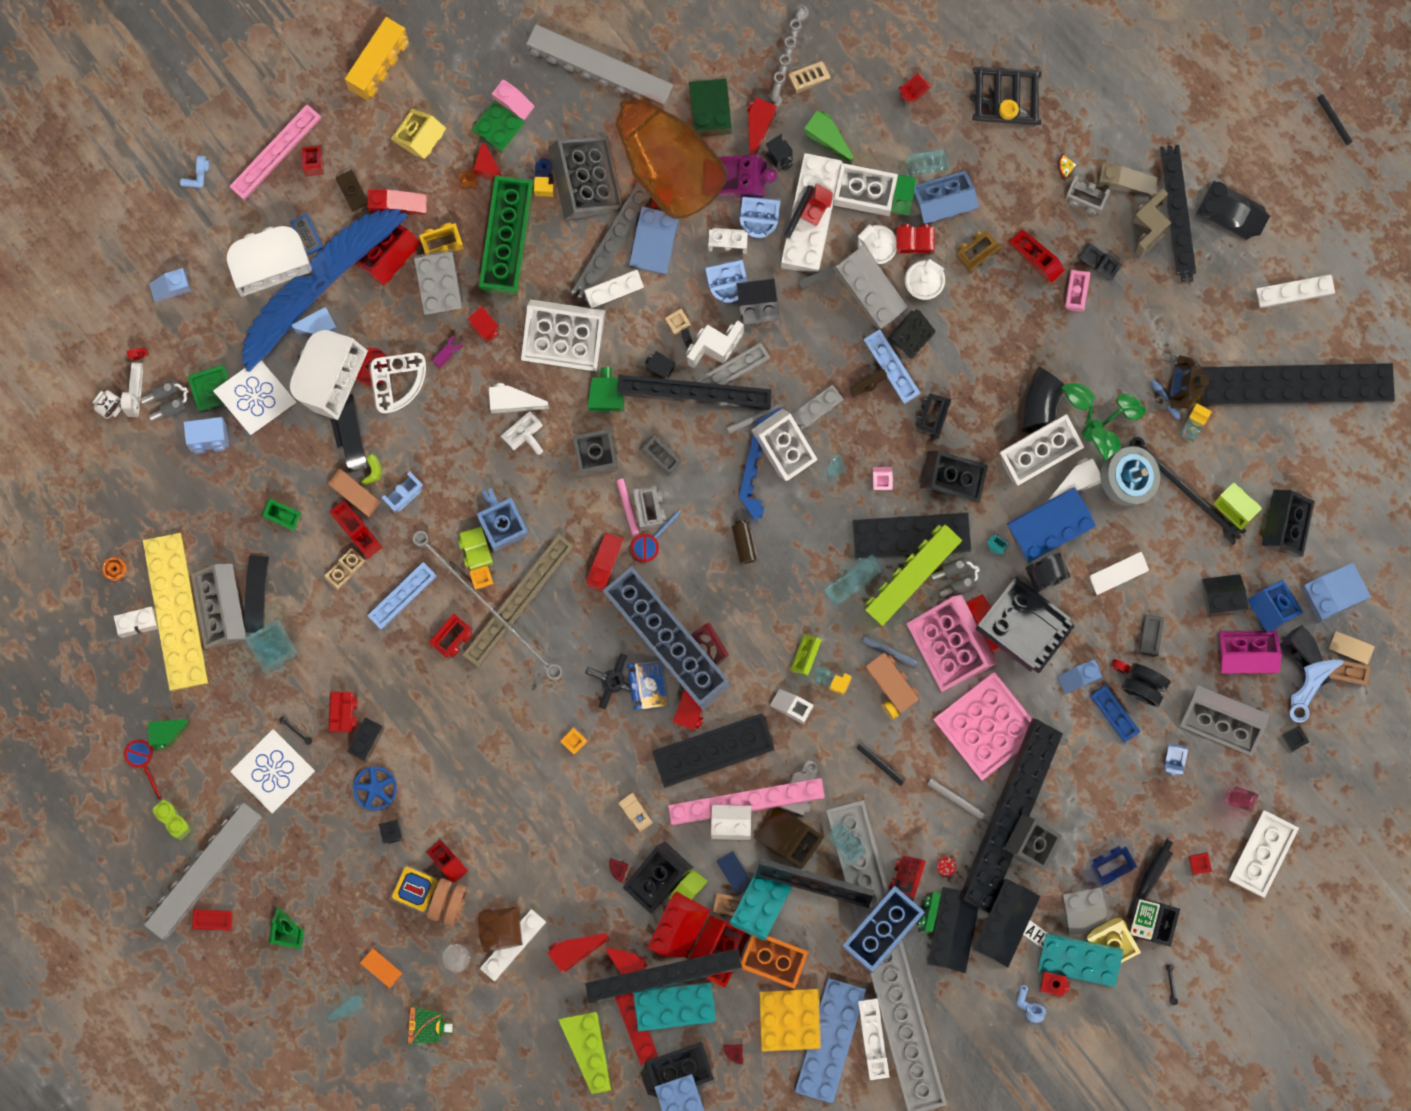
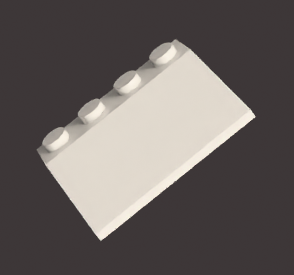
(563, 335)

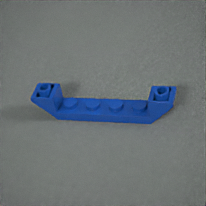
(753, 506)

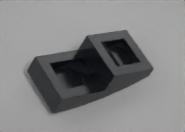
(1099, 261)

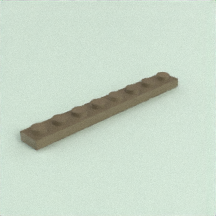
(518, 600)

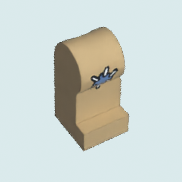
(635, 812)

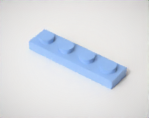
(893, 367)
(402, 596)

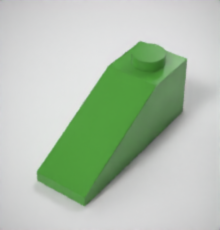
(825, 133)

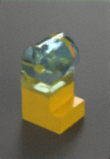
(1195, 423)
(832, 681)

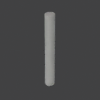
(750, 420)

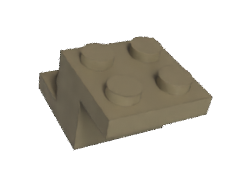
(1151, 222)

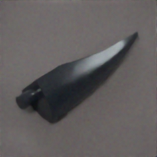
(1153, 870)

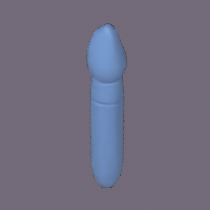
(1158, 388)

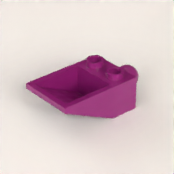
(746, 176)

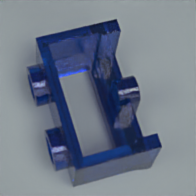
(1115, 874)

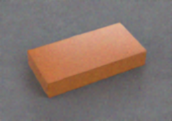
(381, 968)

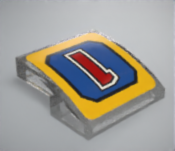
(414, 889)

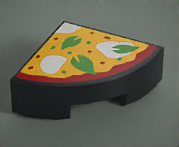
(1065, 166)

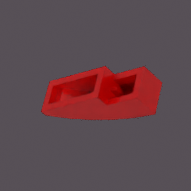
(355, 529)

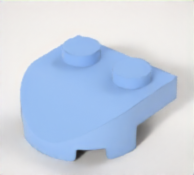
(759, 215)
(723, 279)

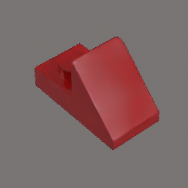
(817, 203)

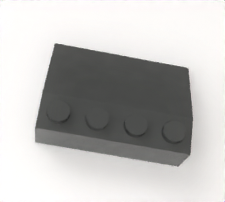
(585, 177)

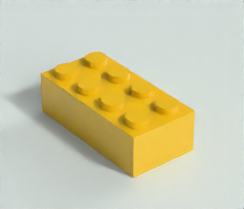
(377, 59)

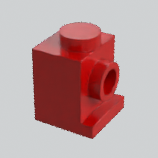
(1047, 988)

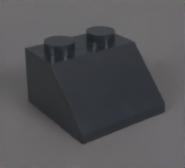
(757, 301)
(1225, 595)

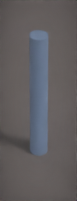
(889, 651)

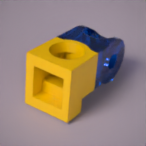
(543, 171)

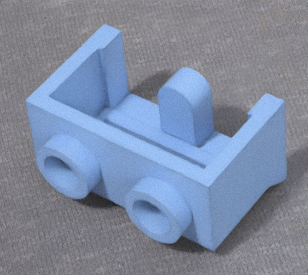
(403, 494)

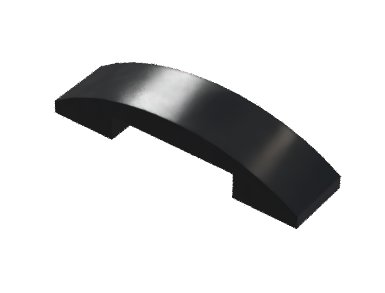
(351, 436)
(255, 593)

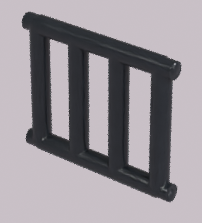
(1016, 74)

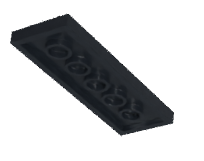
(904, 534)
(713, 750)

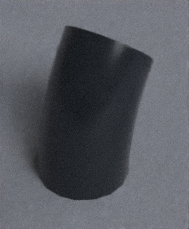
(1040, 400)

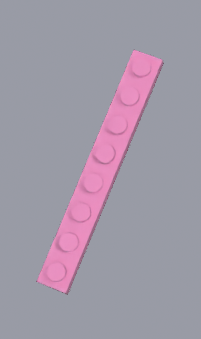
(757, 799)

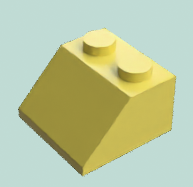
(418, 133)

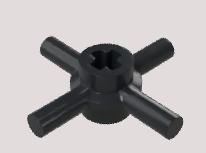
(605, 677)

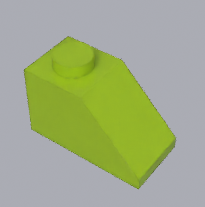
(690, 885)

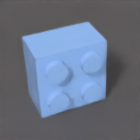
(206, 435)

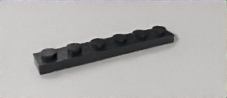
(815, 883)

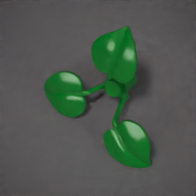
(1105, 441)

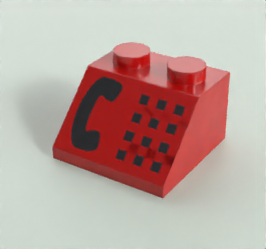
(908, 875)

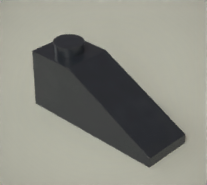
(1302, 649)

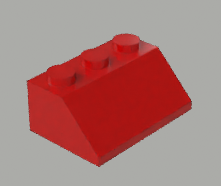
(389, 255)
(678, 927)
(716, 938)

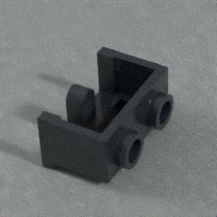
(780, 153)
(936, 430)

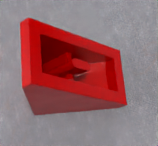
(312, 161)
(485, 164)

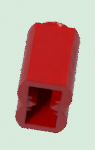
(915, 239)

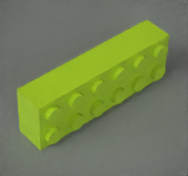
(916, 571)

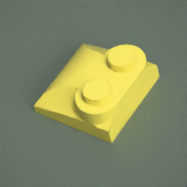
(1115, 934)

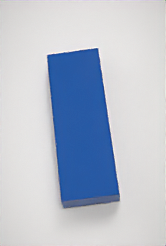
(1115, 714)

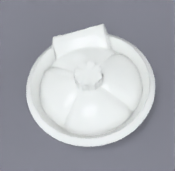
(879, 242)
(925, 279)

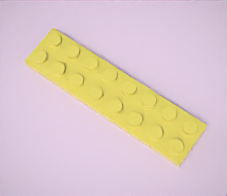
(175, 612)

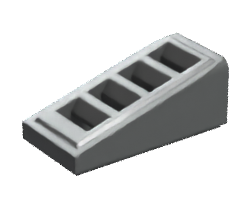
(650, 454)

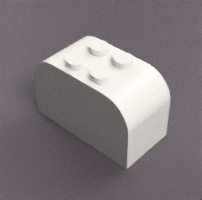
(267, 259)
(327, 372)

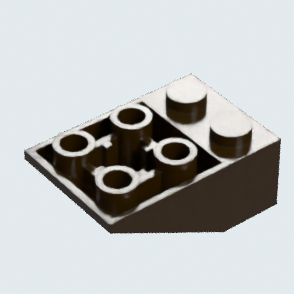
(789, 837)

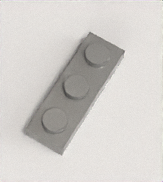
(817, 408)

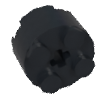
(1048, 572)

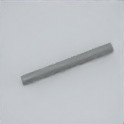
(959, 801)

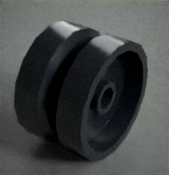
(1145, 685)

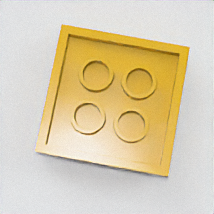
(790, 1020)

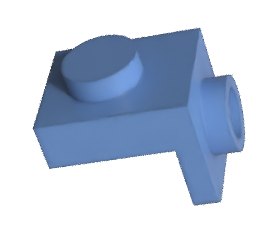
(1175, 759)

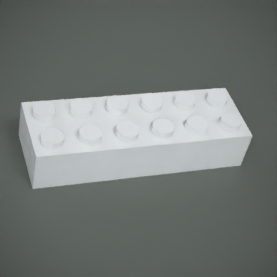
(806, 246)

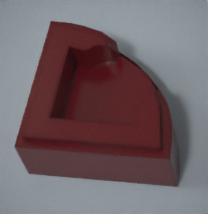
(618, 869)
(734, 1052)

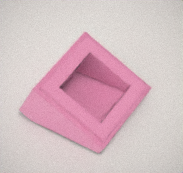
(882, 478)

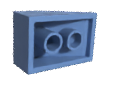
(654, 241)
(1335, 592)

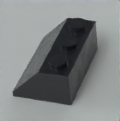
(1288, 522)

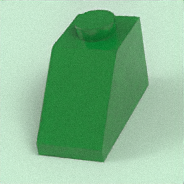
(165, 732)

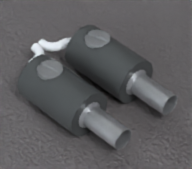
(170, 407)
(961, 585)

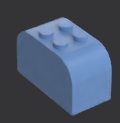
(883, 929)

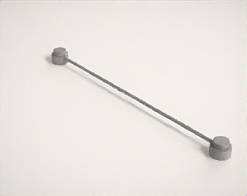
(553, 671)

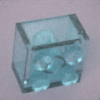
(272, 647)

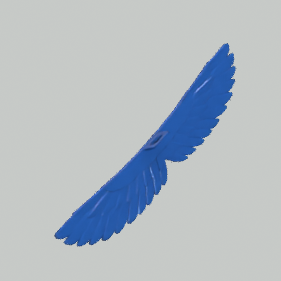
(303, 291)

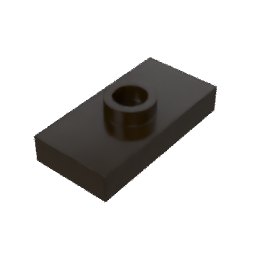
(352, 190)
(869, 383)

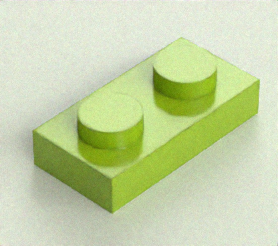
(806, 654)

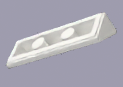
(1118, 573)

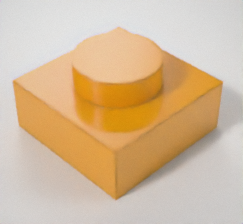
(481, 577)
(573, 741)

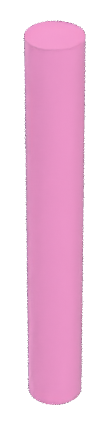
(627, 506)

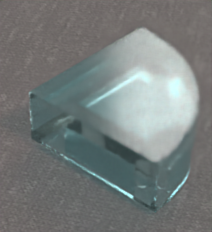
(836, 467)

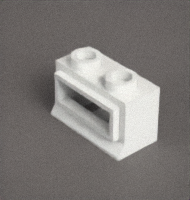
(728, 239)

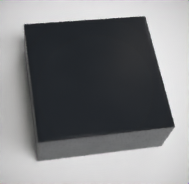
(1295, 738)

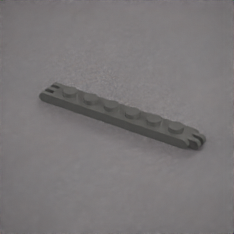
(612, 240)

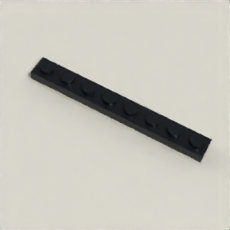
(694, 392)
(663, 975)

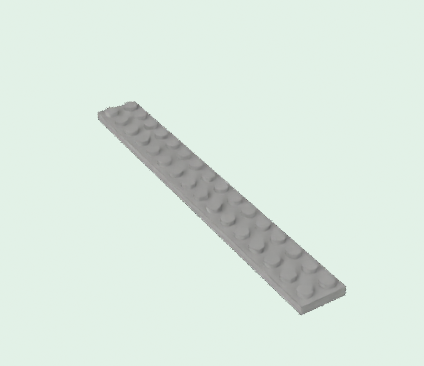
(893, 978)

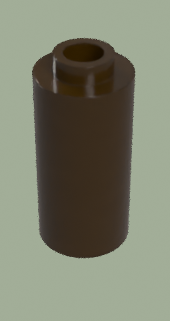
(744, 542)

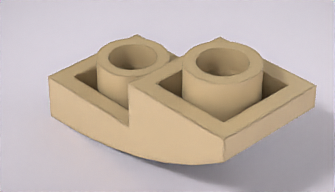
(344, 569)
(1351, 648)

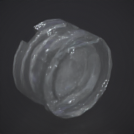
(456, 958)

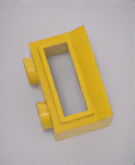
(445, 230)

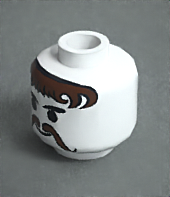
(107, 404)

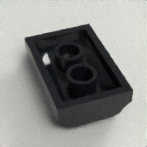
(1233, 211)
(677, 1065)

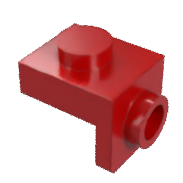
(914, 88)

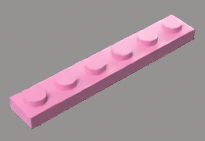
(275, 152)

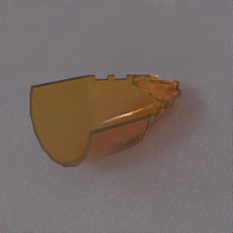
(669, 159)

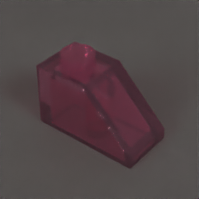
(1241, 800)

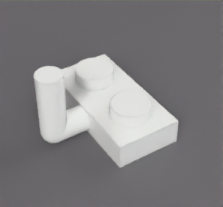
(522, 432)

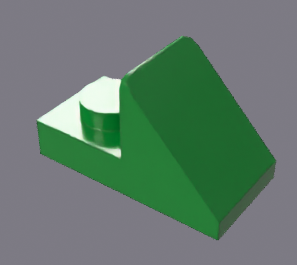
(903, 194)
(280, 514)

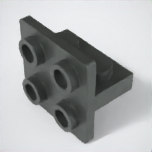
(912, 333)

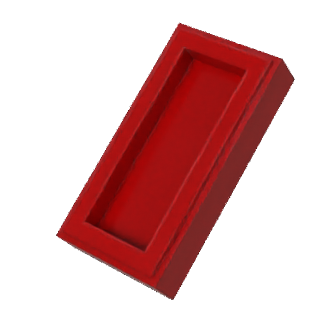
(212, 920)

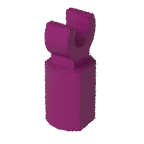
(446, 353)

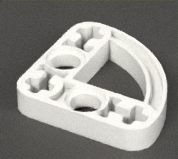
(384, 375)

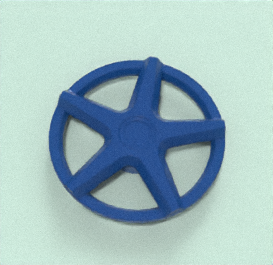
(374, 788)

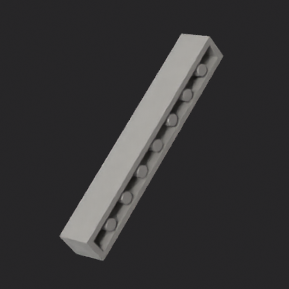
(599, 67)
(203, 872)

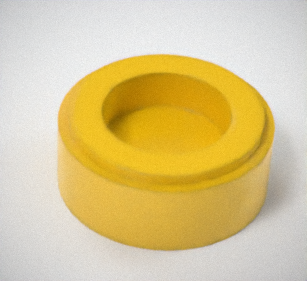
(1008, 109)
(890, 710)

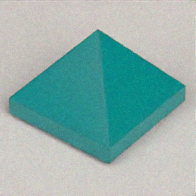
(997, 544)

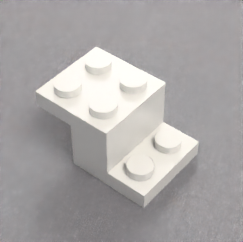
(714, 344)

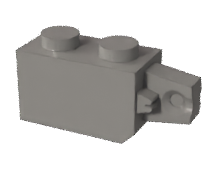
(808, 773)

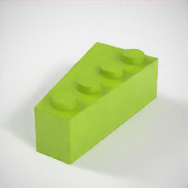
(588, 1048)

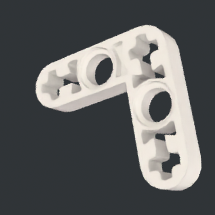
(131, 400)

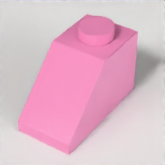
(512, 100)

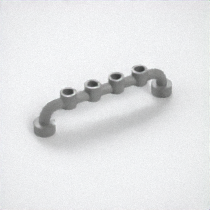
(800, 14)

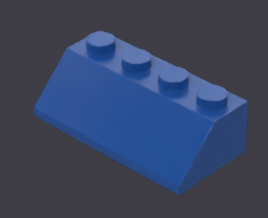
(1051, 525)

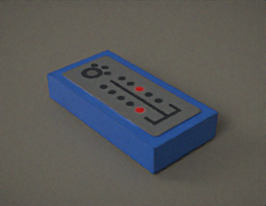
(307, 234)

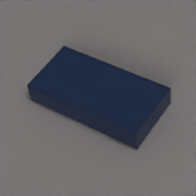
(734, 872)

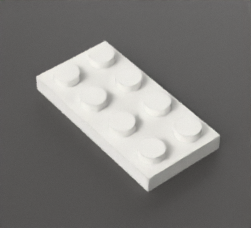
(1263, 854)

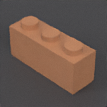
(892, 683)

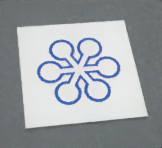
(255, 397)
(272, 771)

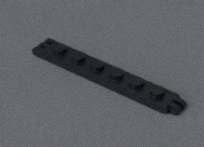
(1178, 213)

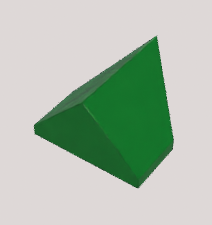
(285, 931)

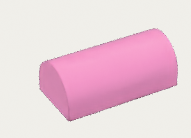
(1077, 290)

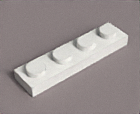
(1295, 291)
(501, 959)

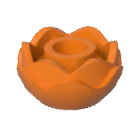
(108, 566)

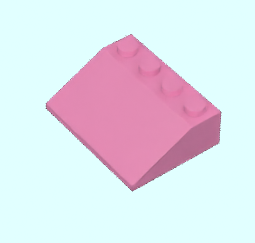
(951, 643)

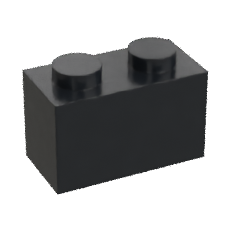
(365, 740)

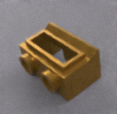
(983, 256)

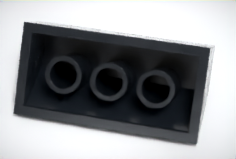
(1006, 923)
(952, 932)

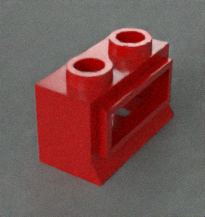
(453, 649)

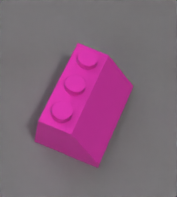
(1249, 652)

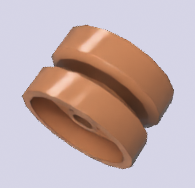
(446, 901)

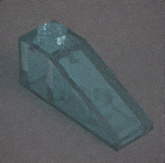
(854, 580)

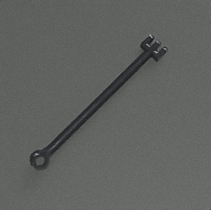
(1231, 530)

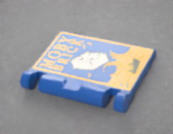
(648, 685)

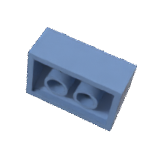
(945, 197)

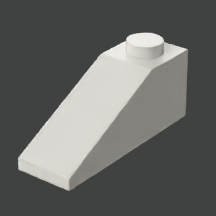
(509, 399)
(1081, 477)

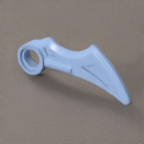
(1315, 675)

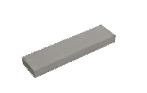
(737, 366)

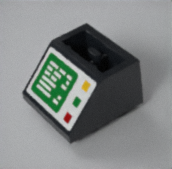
(1153, 922)

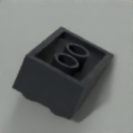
(953, 476)
(657, 877)

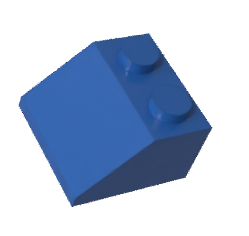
(1275, 606)

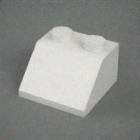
(731, 822)

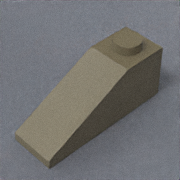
(1126, 180)

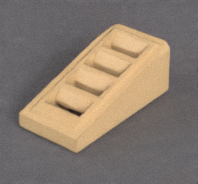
(806, 85)

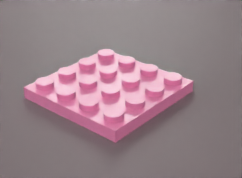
(985, 726)

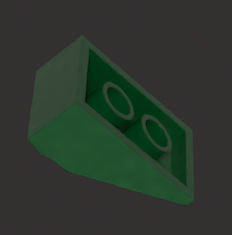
(710, 107)

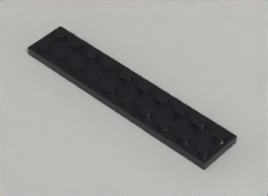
(1299, 384)
(1016, 799)

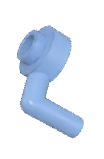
(201, 166)
(1034, 1011)

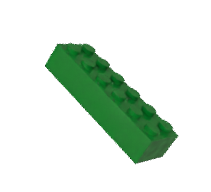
(506, 236)

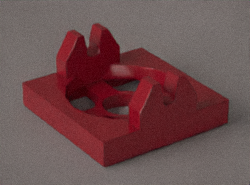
(708, 630)

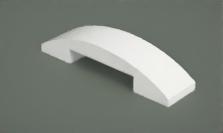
(873, 1039)

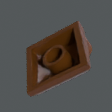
(499, 929)

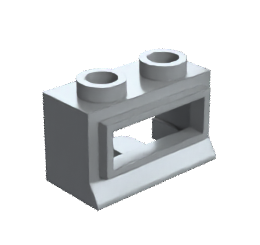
(1089, 190)
(641, 511)

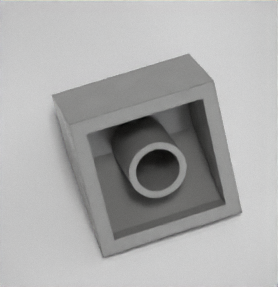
(1084, 910)

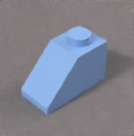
(170, 285)
(315, 322)

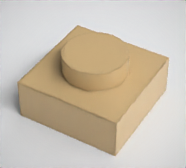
(677, 321)

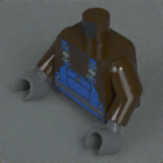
(1187, 383)

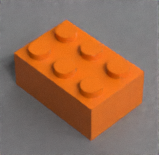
(774, 961)

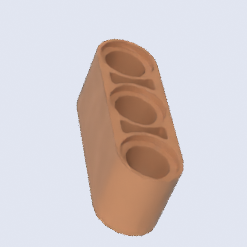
(353, 493)

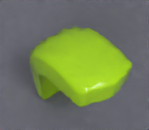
(376, 470)

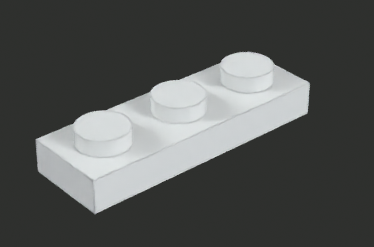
(613, 288)

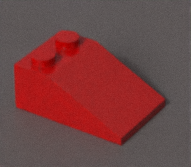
(572, 951)

